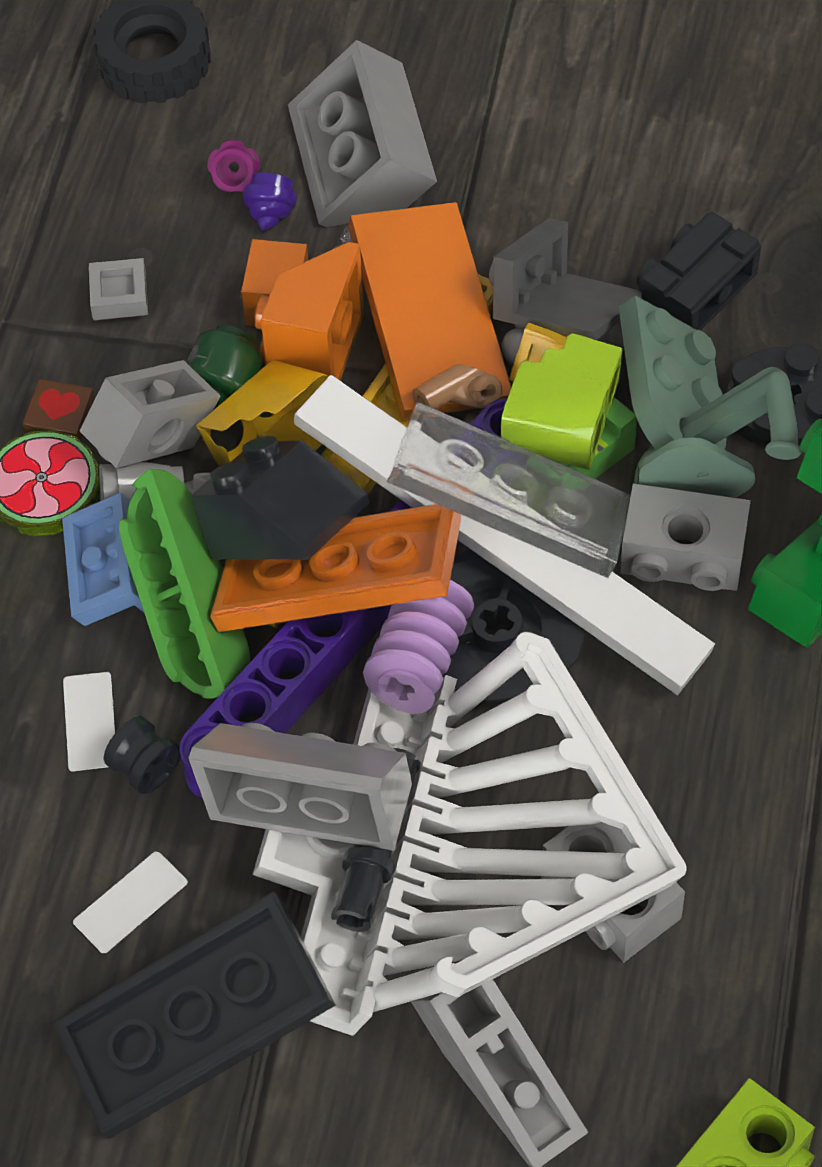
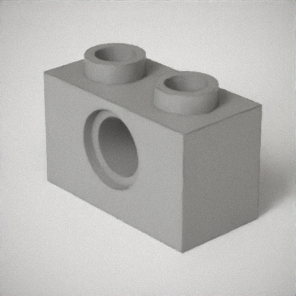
(148, 413)
(665, 515)

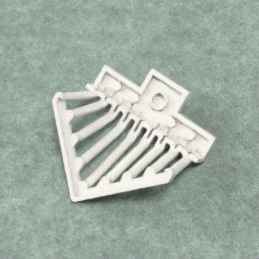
(356, 962)

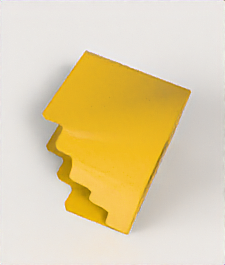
(274, 389)

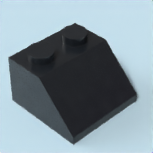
(275, 502)

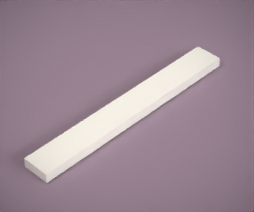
(600, 605)

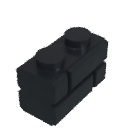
(701, 270)

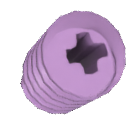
(417, 649)

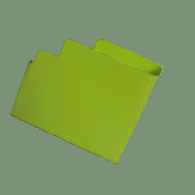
(563, 401)

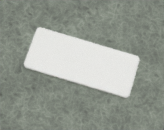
(88, 719)
(130, 902)

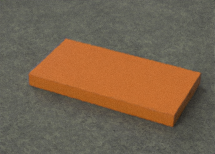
(425, 298)
(363, 566)

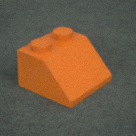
(314, 312)

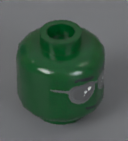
(225, 359)

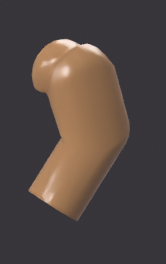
(459, 385)

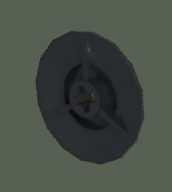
(505, 602)

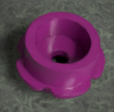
(230, 152)

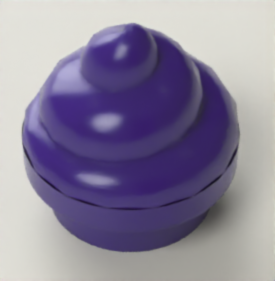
(269, 199)

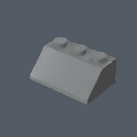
(361, 137)
(302, 784)

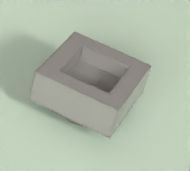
(118, 289)

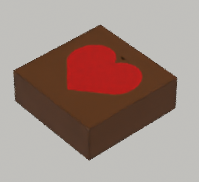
(58, 408)

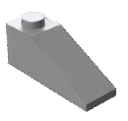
(503, 1070)

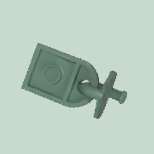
(685, 411)

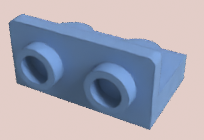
(96, 561)

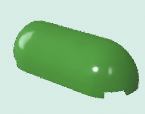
(179, 586)

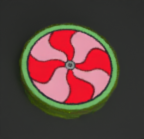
(45, 480)

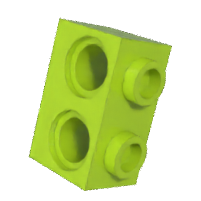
(749, 1113)

